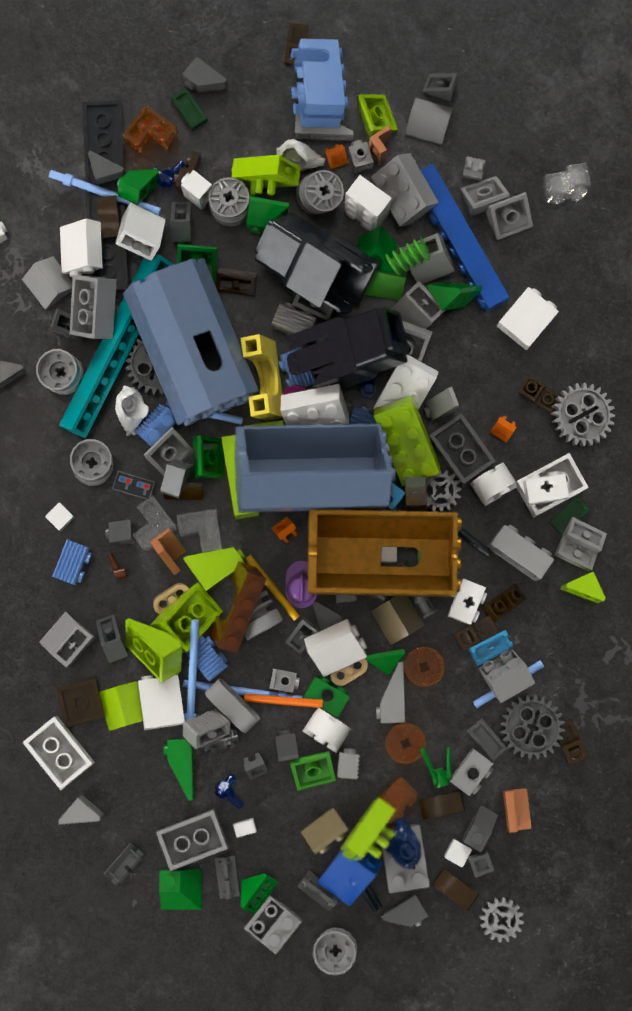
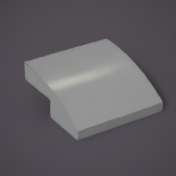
(580, 544)

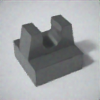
(255, 768)
(480, 863)

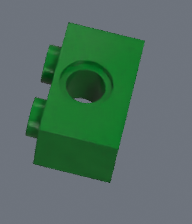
(339, 698)

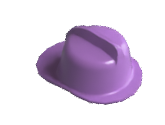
(297, 585)

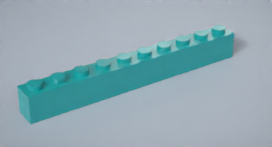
(107, 361)

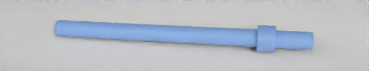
(69, 180)
(192, 670)
(242, 691)

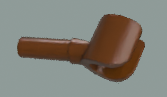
(120, 573)

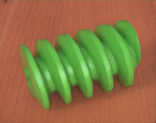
(408, 256)

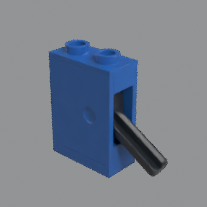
(351, 878)

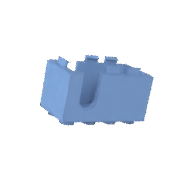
(323, 88)

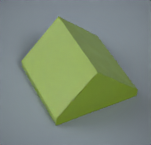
(375, 113)
(585, 587)
(122, 705)

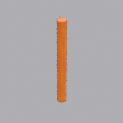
(284, 700)

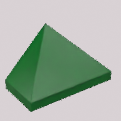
(386, 661)
(256, 891)

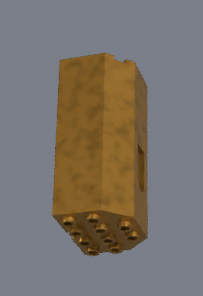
(348, 545)

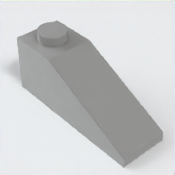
(339, 134)
(441, 405)
(392, 702)

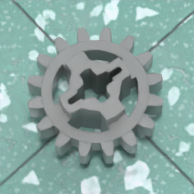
(447, 496)
(495, 925)

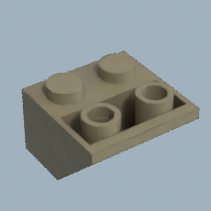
(324, 831)

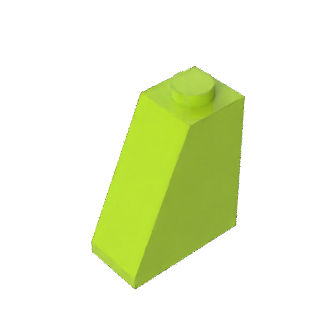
(214, 566)

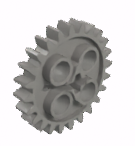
(591, 430)

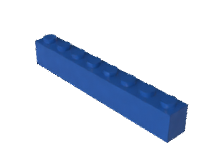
(463, 244)

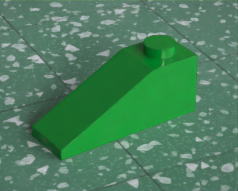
(181, 761)

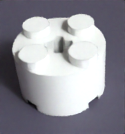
(494, 484)
(326, 730)

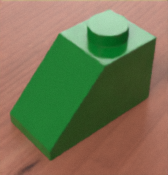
(137, 184)

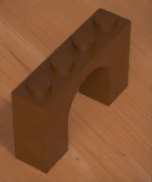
(230, 631)

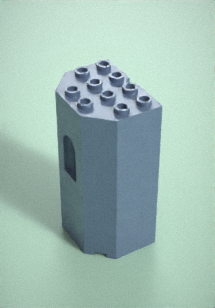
(168, 313)
(312, 468)

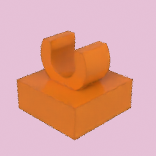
(336, 156)
(503, 429)
(284, 528)

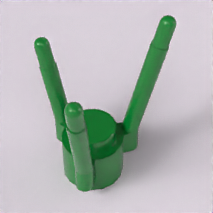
(438, 775)

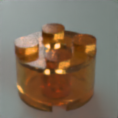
(427, 677)
(401, 732)

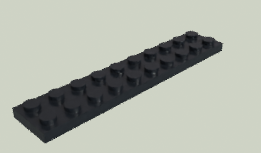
(104, 137)

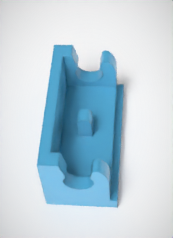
(398, 497)
(490, 648)

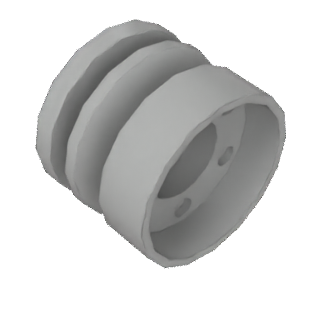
(310, 196)
(235, 210)
(51, 365)
(84, 454)
(262, 618)
(326, 959)

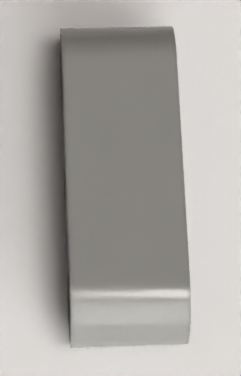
(232, 705)

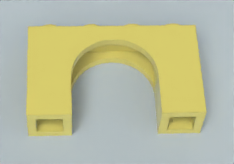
(263, 354)

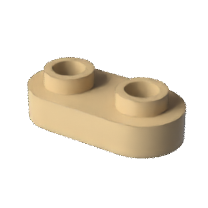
(169, 596)
(350, 673)

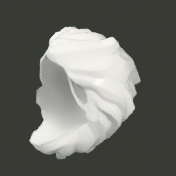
(300, 154)
(130, 409)

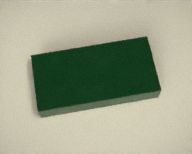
(189, 109)
(576, 508)

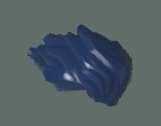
(404, 845)

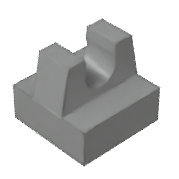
(473, 168)

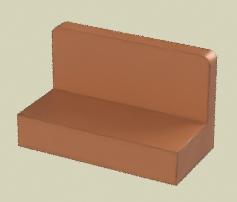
(377, 147)
(168, 549)
(517, 809)

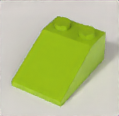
(192, 605)
(154, 649)

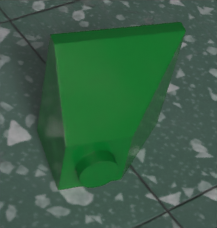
(262, 211)
(181, 889)

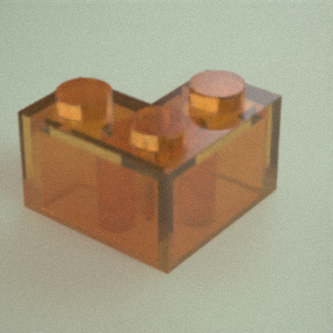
(149, 126)
(399, 796)

